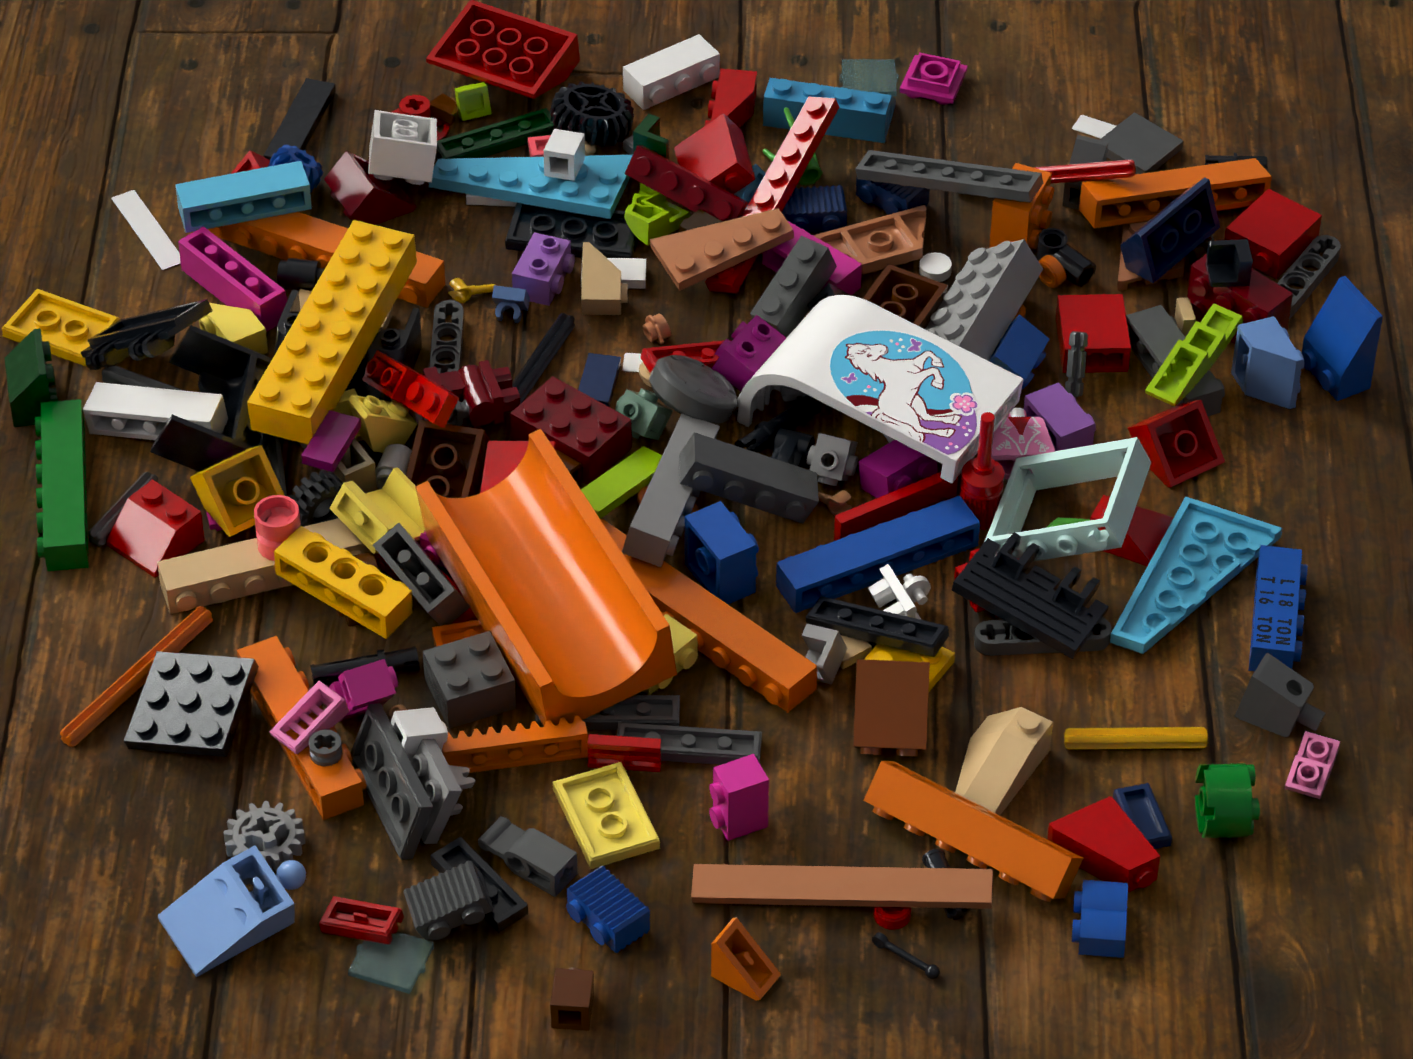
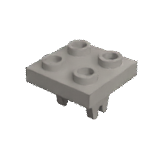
(442, 784)

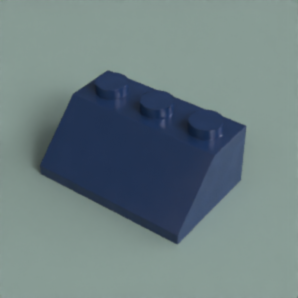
(1172, 233)

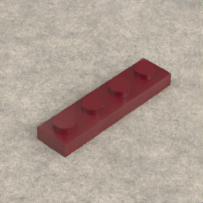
(683, 185)

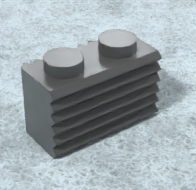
(448, 901)

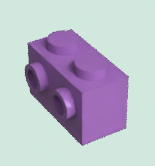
(543, 267)

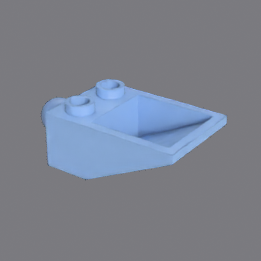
(224, 918)

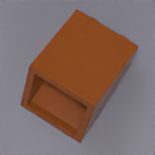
(891, 706)

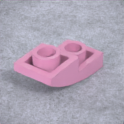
(1312, 765)

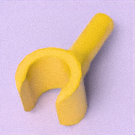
(463, 292)

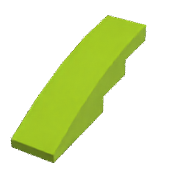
(1194, 355)

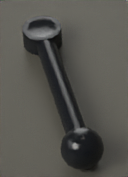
(880, 940)

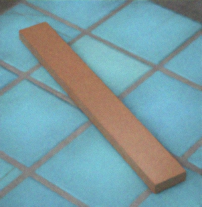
(842, 886)

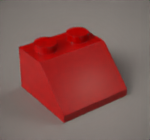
(1179, 442)
(155, 527)

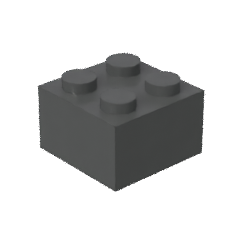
(469, 679)

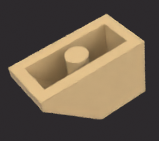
(601, 284)

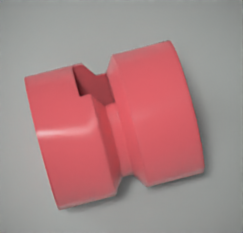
(274, 522)

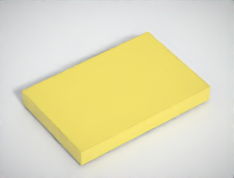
(606, 815)

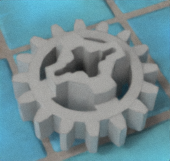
(272, 830)

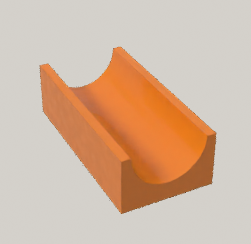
(551, 588)

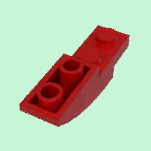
(410, 388)

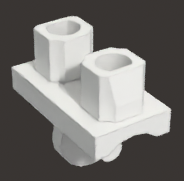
(889, 588)

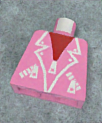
(1018, 438)

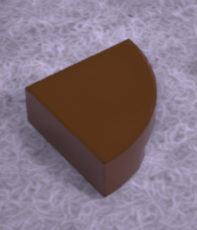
(443, 108)

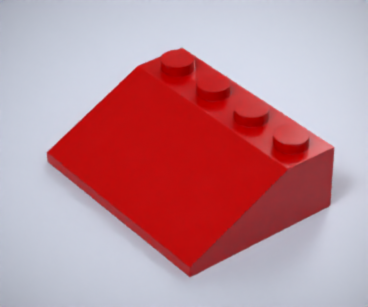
(506, 50)

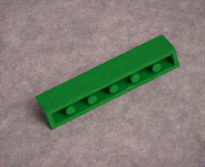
(63, 485)

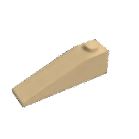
(1003, 757)

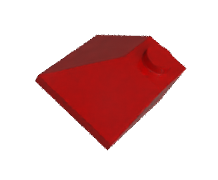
(1143, 534)

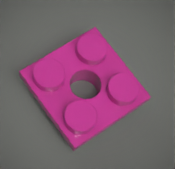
(933, 78)

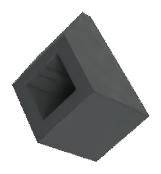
(1085, 151)

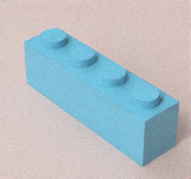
(243, 196)

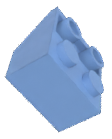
(1267, 362)

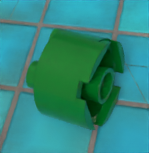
(1226, 800)

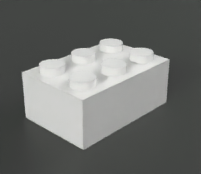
(402, 147)

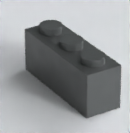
(795, 285)
(421, 575)

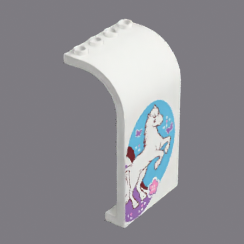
(888, 379)

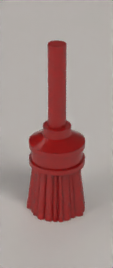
(983, 476)

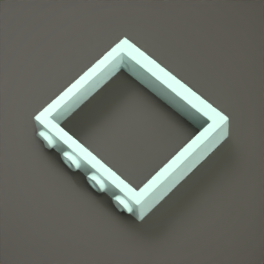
(1069, 468)

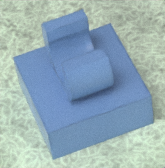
(510, 298)

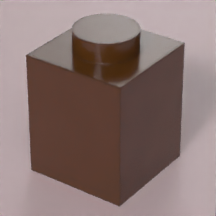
(572, 999)

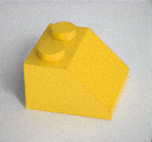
(235, 487)

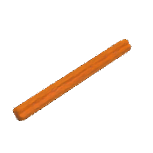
(133, 678)

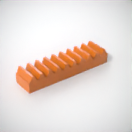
(518, 747)

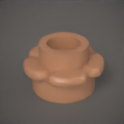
(656, 328)

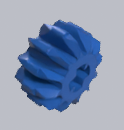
(292, 154)

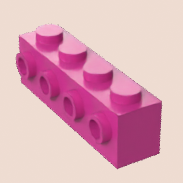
(231, 277)

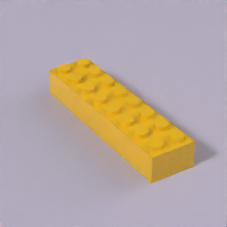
(332, 332)

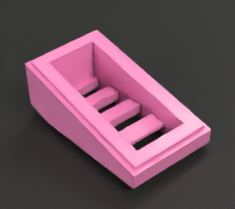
(310, 702)

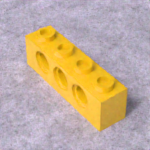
(343, 581)

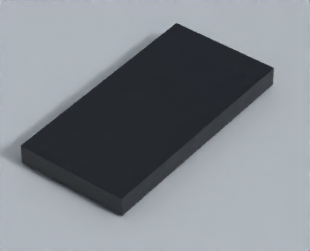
(608, 236)

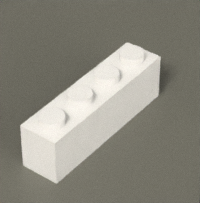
(145, 410)

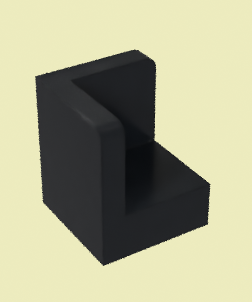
(1229, 263)

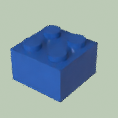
(721, 553)

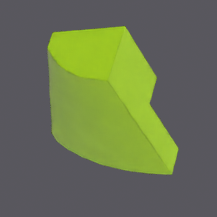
(652, 215)

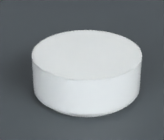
(935, 266)

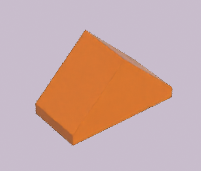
(741, 962)

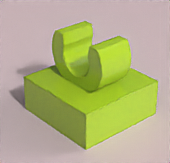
(473, 101)

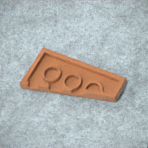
(716, 247)

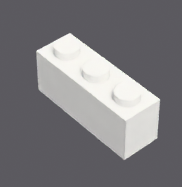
(671, 72)

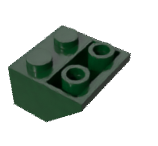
(29, 378)

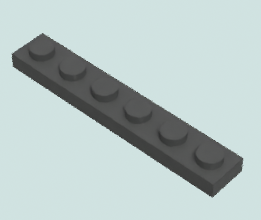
(949, 176)

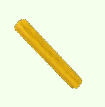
(1136, 738)

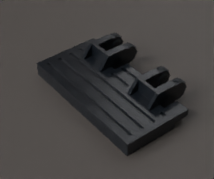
(142, 335)
(1031, 598)

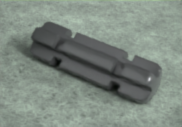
(1076, 363)

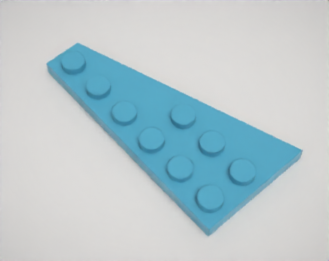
(523, 181)
(1192, 562)

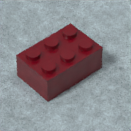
(1253, 302)
(577, 424)

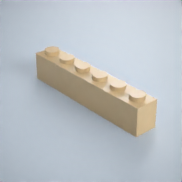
(235, 570)

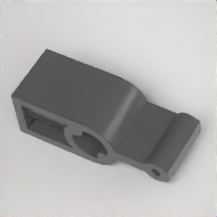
(531, 855)

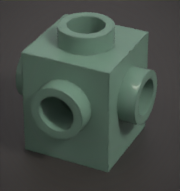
(646, 414)

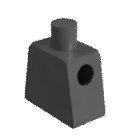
(1278, 699)

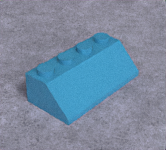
(860, 114)

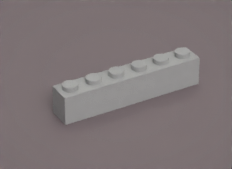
(666, 500)

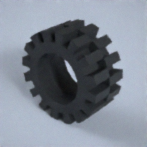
(316, 497)

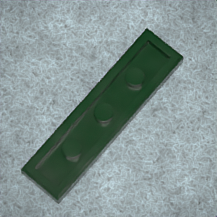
(496, 137)

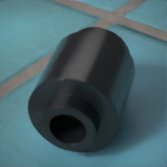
(299, 273)

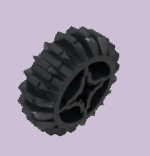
(593, 110)

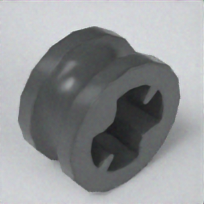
(325, 756)

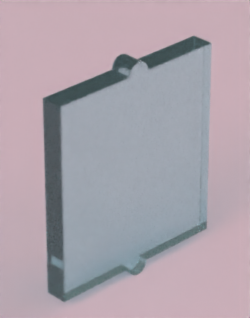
(869, 75)
(393, 964)

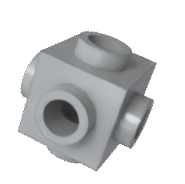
(844, 460)

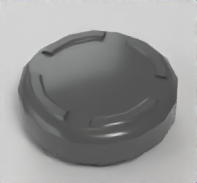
(693, 389)

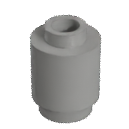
(393, 456)

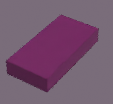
(331, 441)

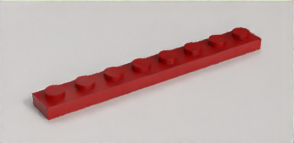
(782, 177)

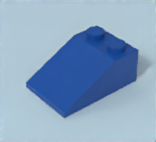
(1343, 341)

